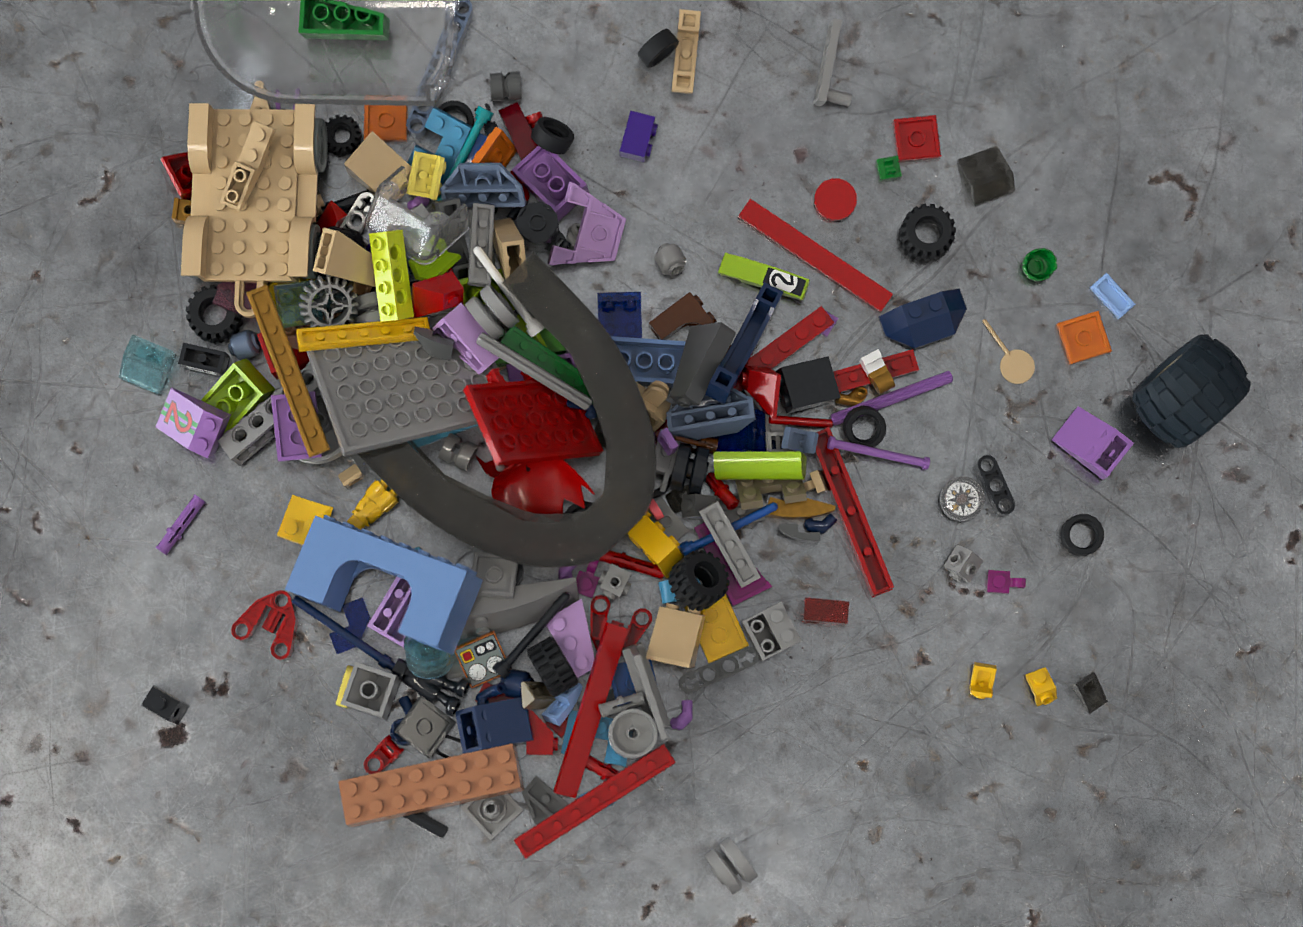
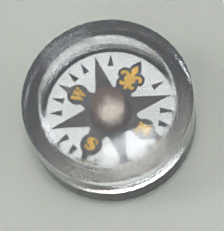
(962, 499)

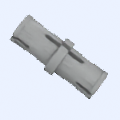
(607, 708)

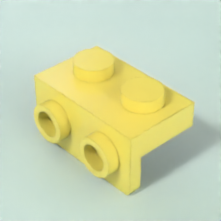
(426, 175)

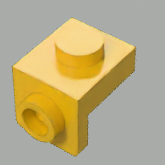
(982, 680)
(1042, 686)

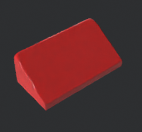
(332, 216)

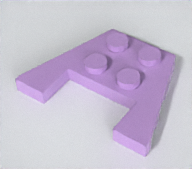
(598, 231)

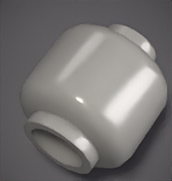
(670, 259)

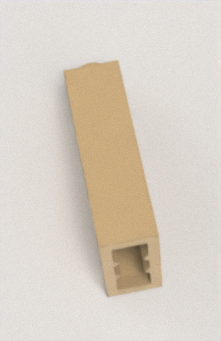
(508, 246)
(344, 258)

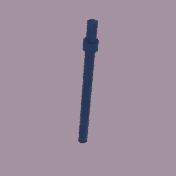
(383, 660)

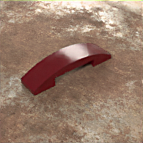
(518, 129)

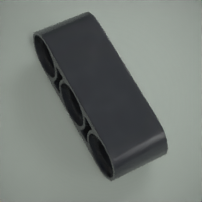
(994, 475)

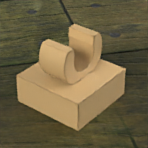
(817, 482)

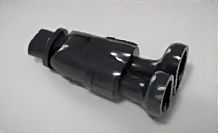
(431, 687)

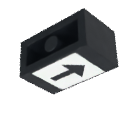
(203, 359)

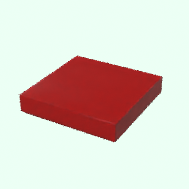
(917, 138)

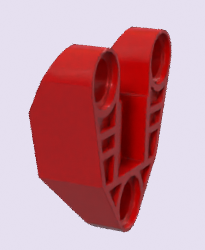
(255, 613)
(599, 619)

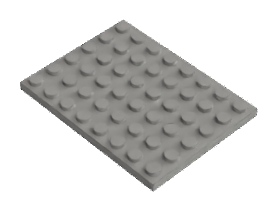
(393, 392)

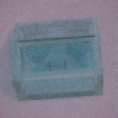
(287, 303)
(146, 364)

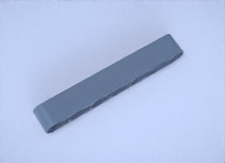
(419, 116)

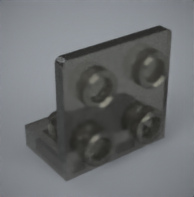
(987, 175)

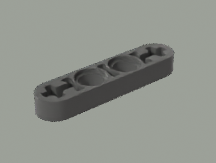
(720, 673)

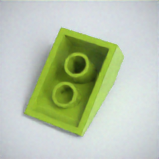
(239, 391)

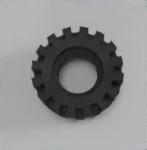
(354, 139)

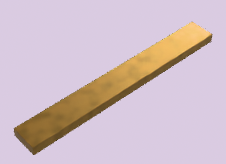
(288, 371)

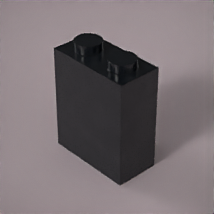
(807, 385)

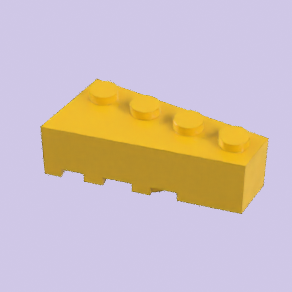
(656, 544)

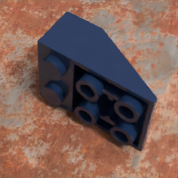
(493, 725)

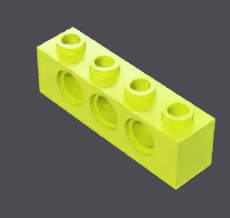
(391, 275)

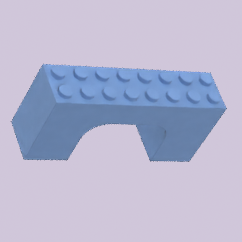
(439, 589)

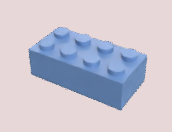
(651, 358)

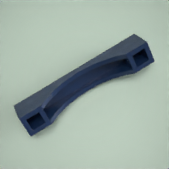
(744, 343)

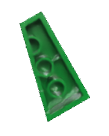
(341, 21)

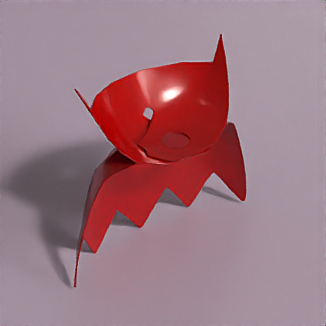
(537, 490)

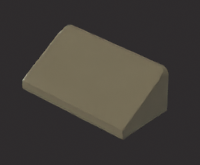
(535, 695)

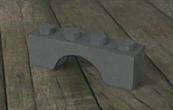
(461, 267)

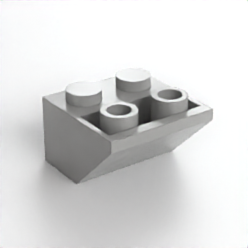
(772, 631)

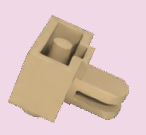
(655, 402)

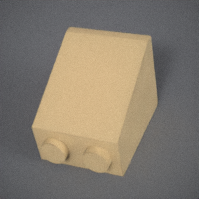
(374, 163)
(676, 636)

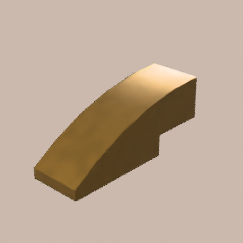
(800, 510)

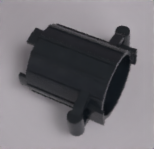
(538, 227)

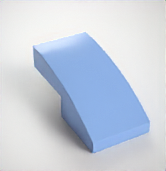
(562, 706)

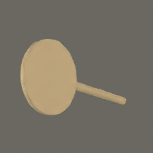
(1015, 365)

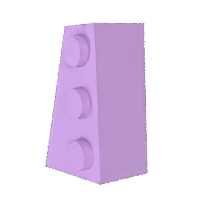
(465, 330)
(392, 611)
(573, 637)

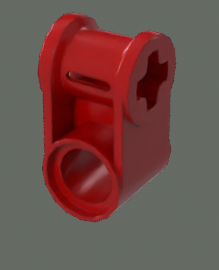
(384, 755)

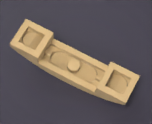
(686, 51)

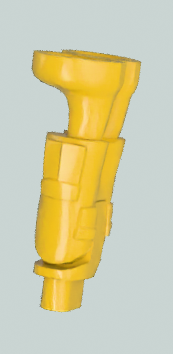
(373, 504)

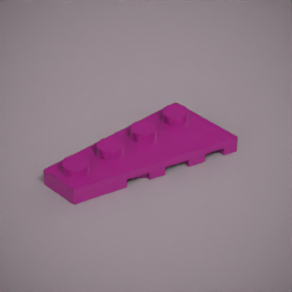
(735, 592)

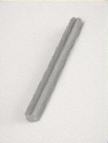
(534, 371)

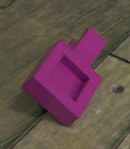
(587, 581)
(1000, 582)

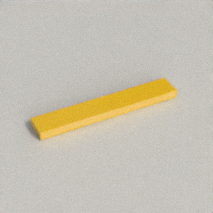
(359, 334)

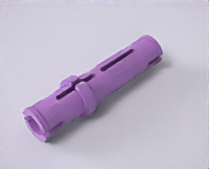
(181, 523)

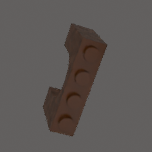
(681, 314)

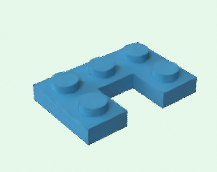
(454, 136)
(602, 733)

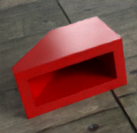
(544, 740)

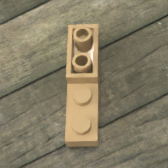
(249, 166)

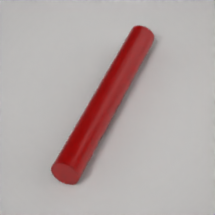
(801, 421)

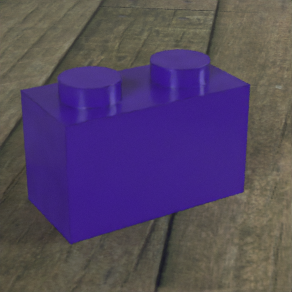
(638, 136)

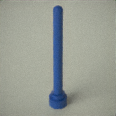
(688, 547)

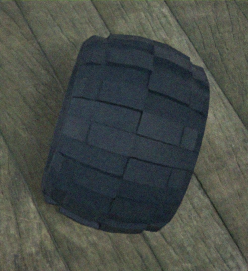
(1191, 391)

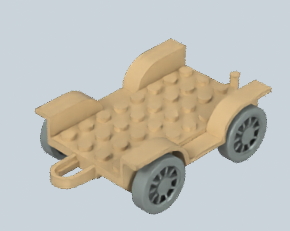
(274, 230)

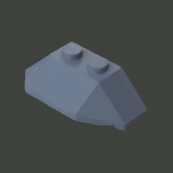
(484, 185)
(712, 417)

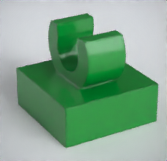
(888, 168)

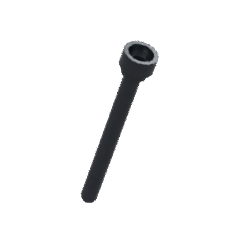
(504, 666)

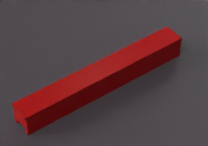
(852, 516)

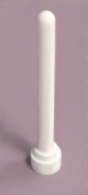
(533, 325)

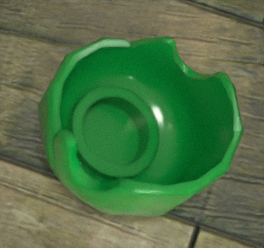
(1039, 264)

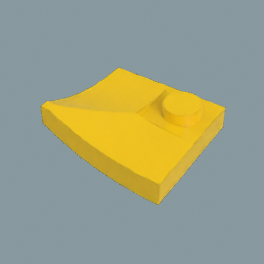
(300, 517)

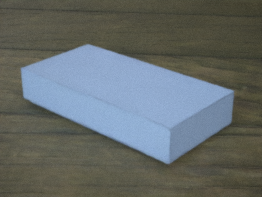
(1112, 296)

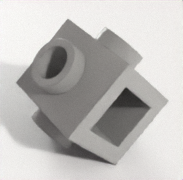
(963, 564)
(618, 574)

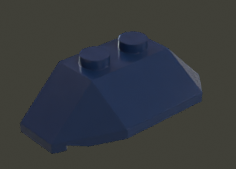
(925, 319)

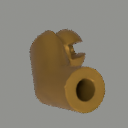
(853, 398)

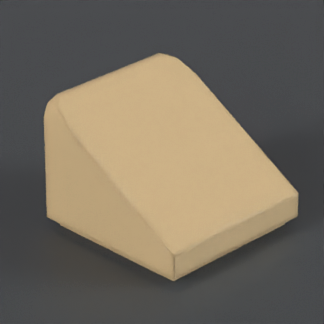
(350, 476)

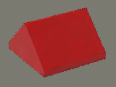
(179, 173)

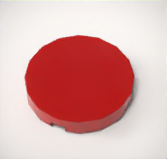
(835, 199)

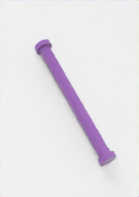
(871, 451)

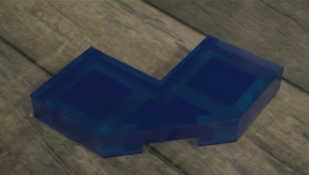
(358, 619)

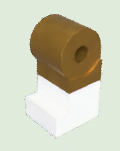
(877, 372)

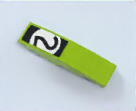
(757, 273)

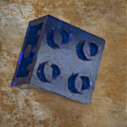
(620, 313)
(746, 440)

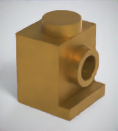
(179, 209)

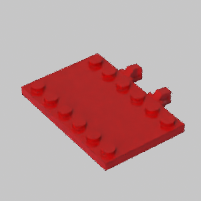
(529, 421)

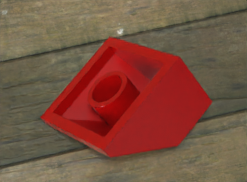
(436, 294)
(763, 386)

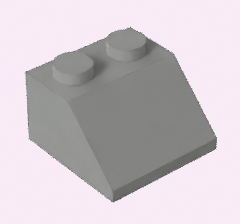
(370, 690)

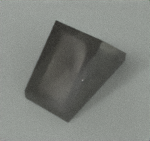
(1089, 692)

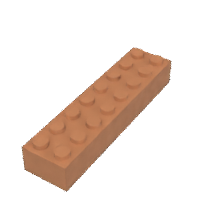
(431, 785)

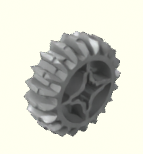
(337, 302)

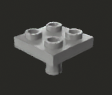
(492, 813)

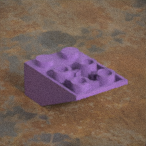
(1092, 442)

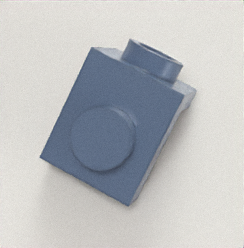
(799, 440)

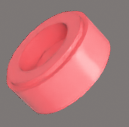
(655, 510)

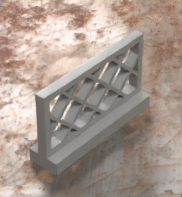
(644, 681)

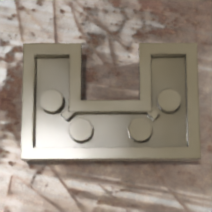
(750, 491)

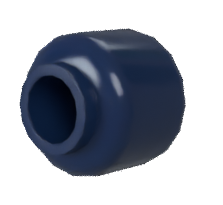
(513, 682)

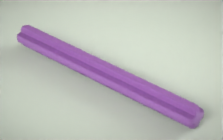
(898, 395)

